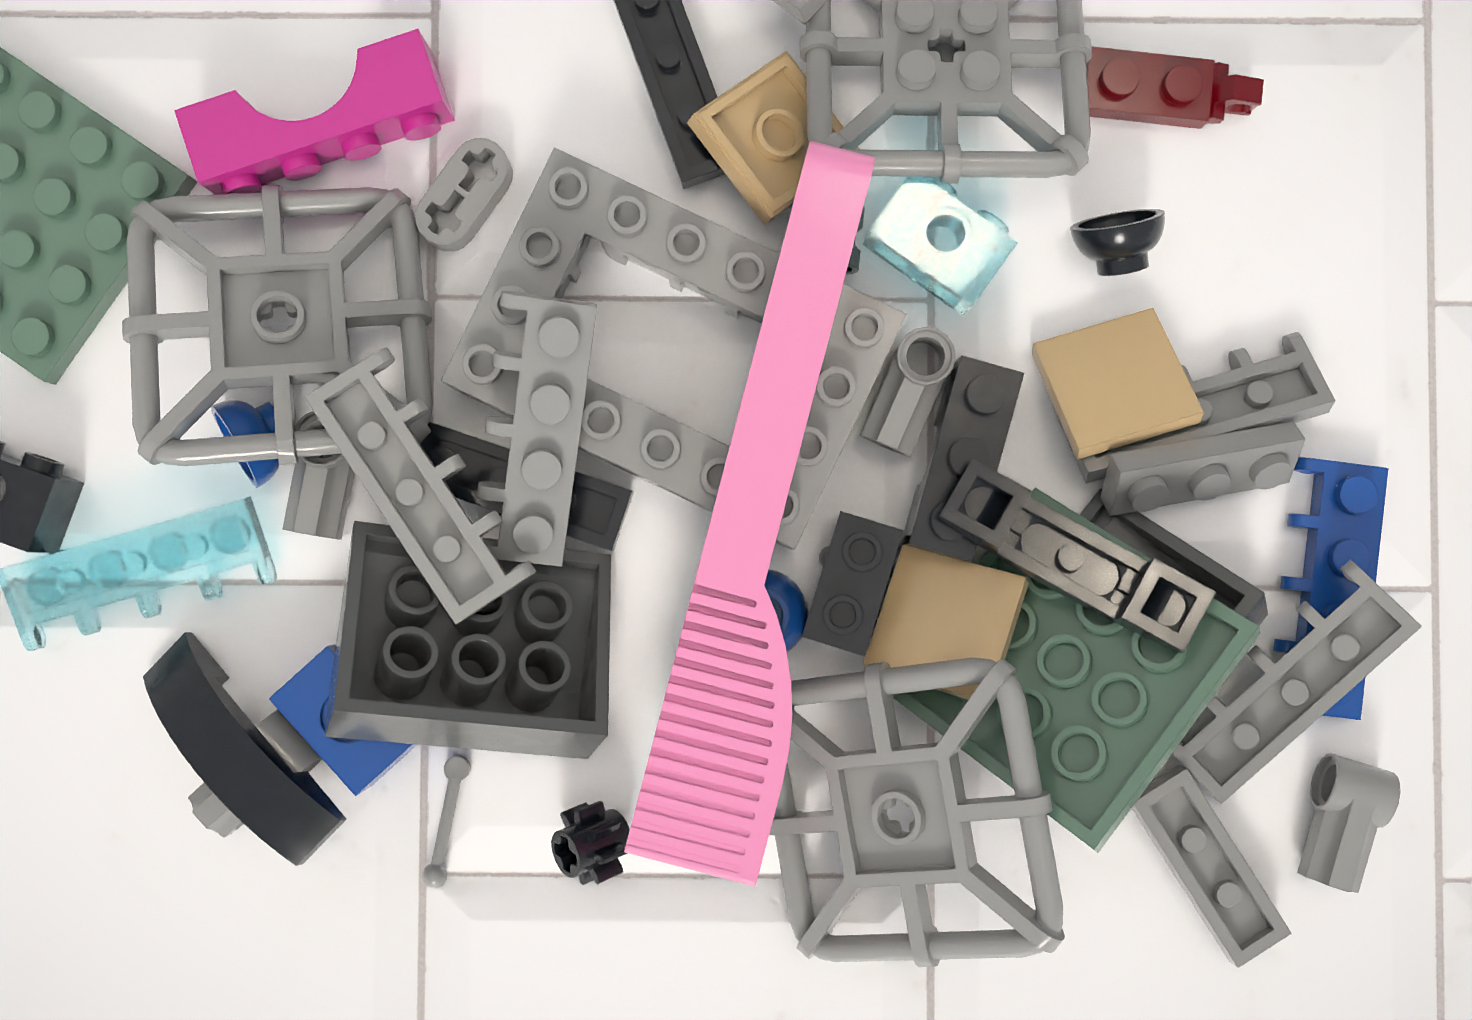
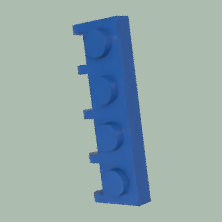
(1341, 527)

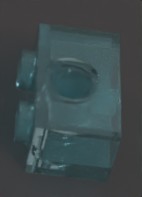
(951, 276)

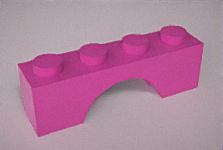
(389, 98)

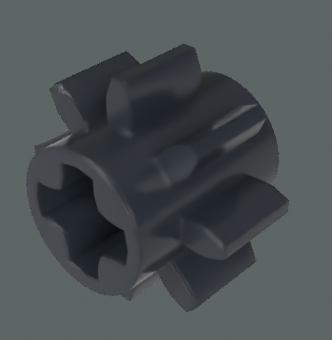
(590, 843)

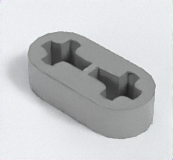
(452, 185)

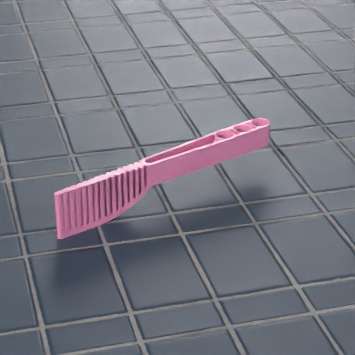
(729, 691)

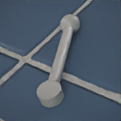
(455, 770)

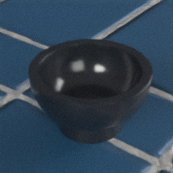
(1119, 239)

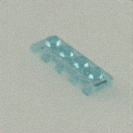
(135, 566)

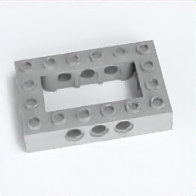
(543, 256)

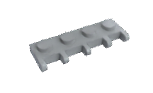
(1242, 399)
(543, 427)
(412, 490)
(1297, 687)

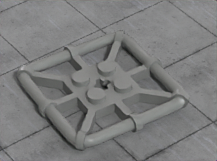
(971, 85)
(244, 294)
(940, 837)

